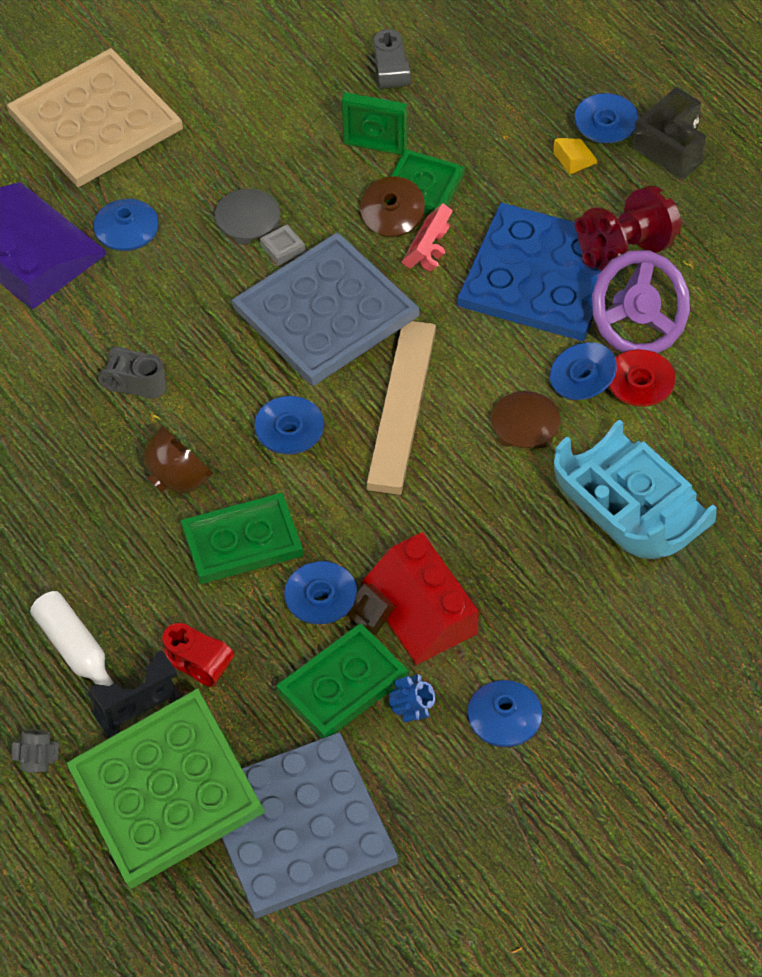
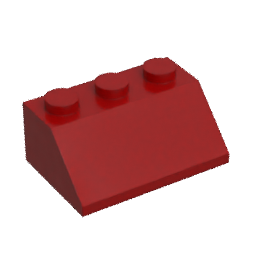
(429, 601)

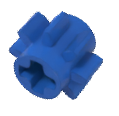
(412, 698)

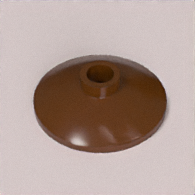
(396, 218)

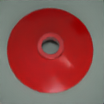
(643, 368)

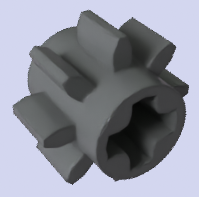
(35, 750)

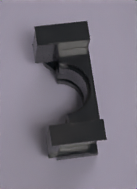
(117, 705)

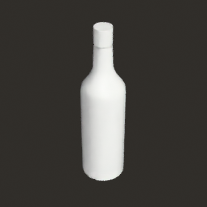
(70, 637)

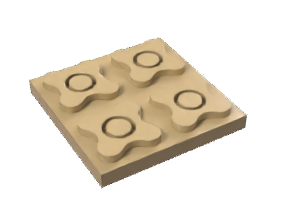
(94, 117)

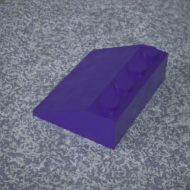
(39, 246)

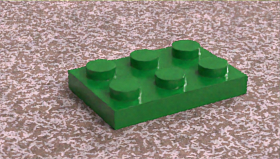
(241, 538)
(342, 681)

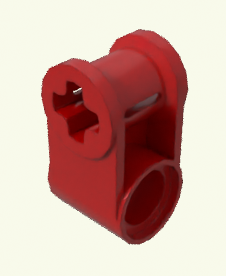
(196, 653)

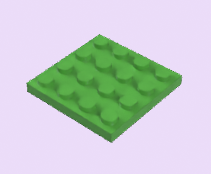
(164, 788)

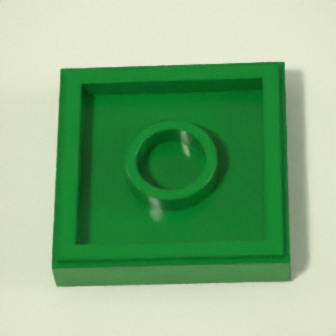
(374, 123)
(433, 176)

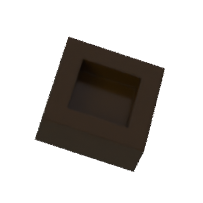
(371, 608)

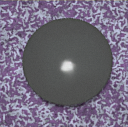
(247, 214)

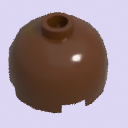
(173, 464)

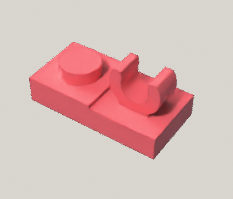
(422, 246)

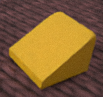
(573, 154)

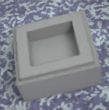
(282, 245)

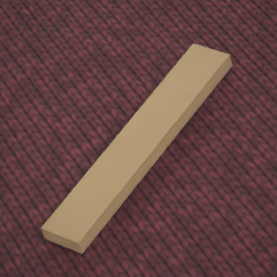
(401, 408)

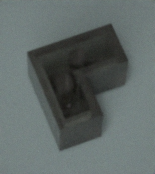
(671, 135)

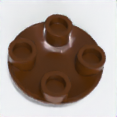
(525, 420)

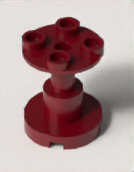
(646, 221)

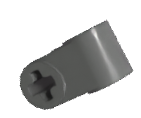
(390, 60)
(134, 372)

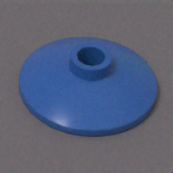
(606, 118)
(125, 224)
(583, 371)
(289, 414)
(318, 581)
(501, 726)

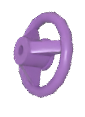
(640, 301)

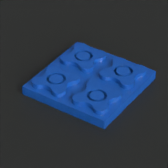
(532, 274)

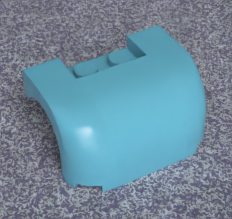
(632, 495)

